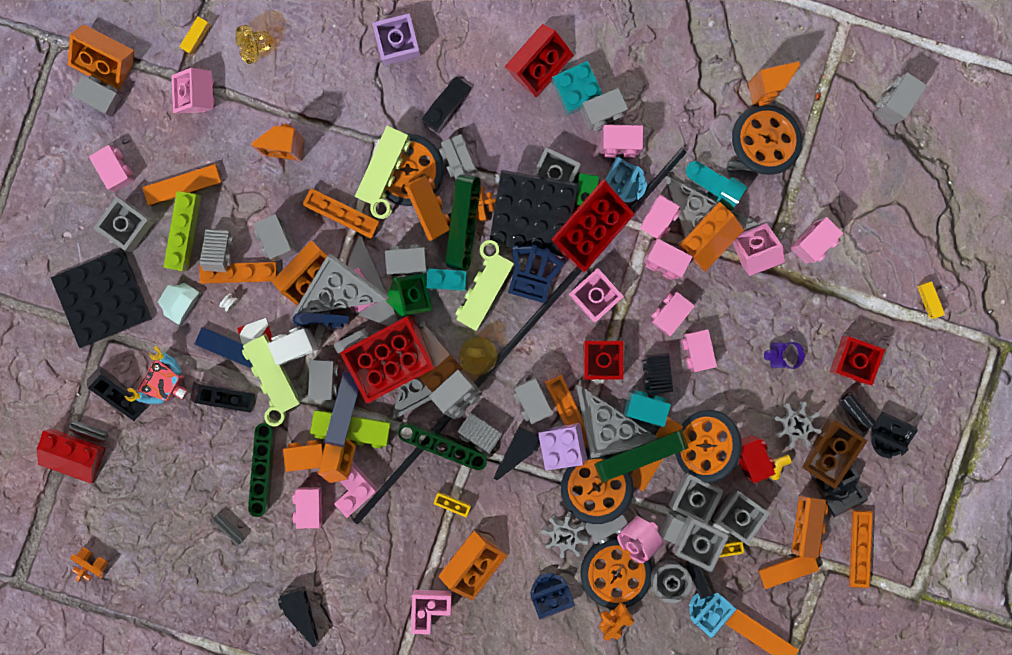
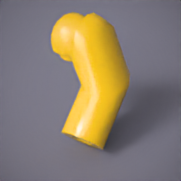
(780, 462)

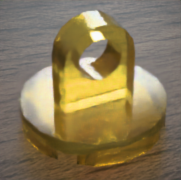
(250, 44)
(478, 355)

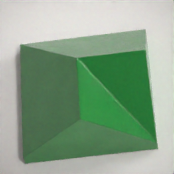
(409, 295)

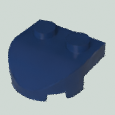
(550, 595)

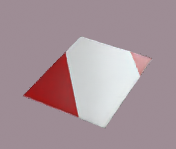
(254, 330)

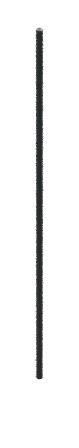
(510, 346)

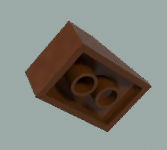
(443, 361)
(833, 452)

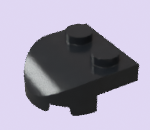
(891, 435)

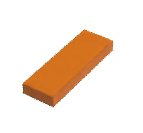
(787, 571)

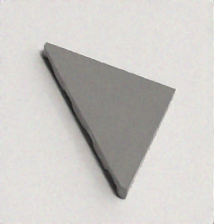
(695, 206)
(337, 288)
(381, 311)
(411, 394)
(607, 428)

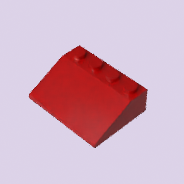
(593, 226)
(388, 359)

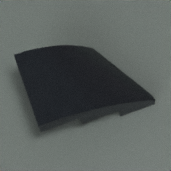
(845, 496)

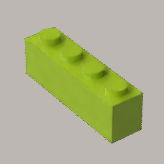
(182, 231)
(361, 429)

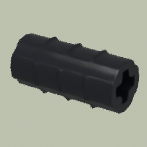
(856, 411)
(701, 580)

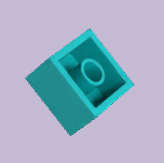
(576, 87)
(647, 409)

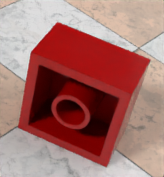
(603, 360)
(857, 360)
(754, 459)

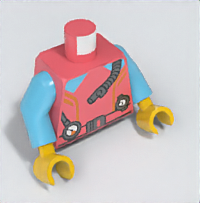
(161, 381)

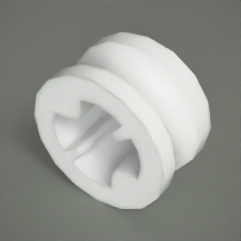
(228, 302)

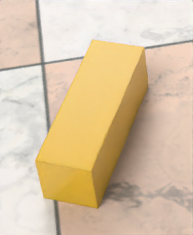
(195, 35)
(930, 300)
(452, 504)
(732, 548)

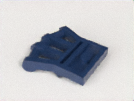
(529, 284)
(306, 319)

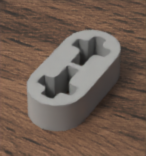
(351, 340)

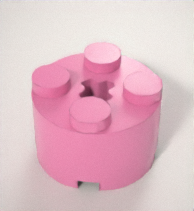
(640, 539)

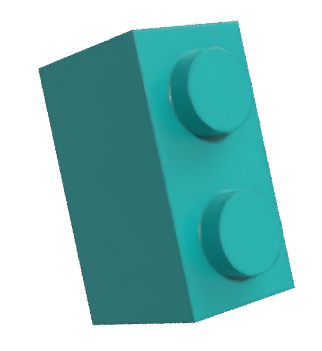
(446, 279)

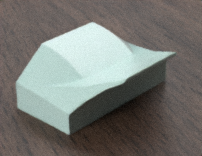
(178, 301)

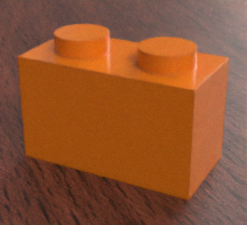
(303, 456)
(337, 462)

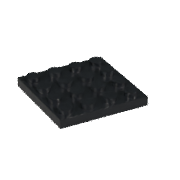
(531, 210)
(101, 298)

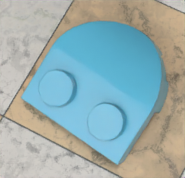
(626, 180)
(710, 613)

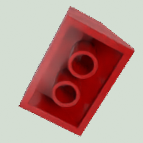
(539, 60)
(69, 455)

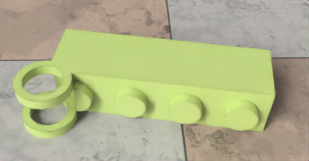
(381, 169)
(486, 288)
(273, 378)

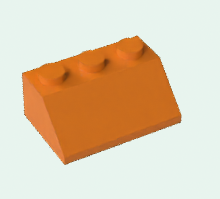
(99, 56)
(770, 83)
(280, 143)
(428, 207)
(711, 236)
(300, 272)
(809, 527)
(472, 566)

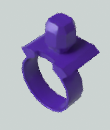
(775, 355)

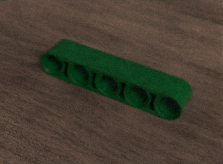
(463, 222)
(448, 453)
(641, 456)
(256, 476)

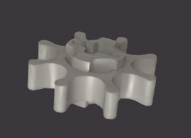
(804, 426)
(565, 534)

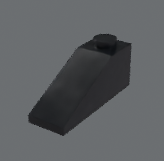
(446, 105)
(114, 393)
(221, 397)
(520, 448)
(298, 611)

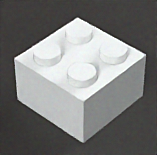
(293, 346)

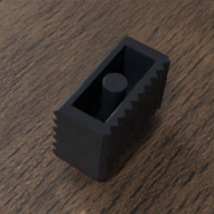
(658, 373)

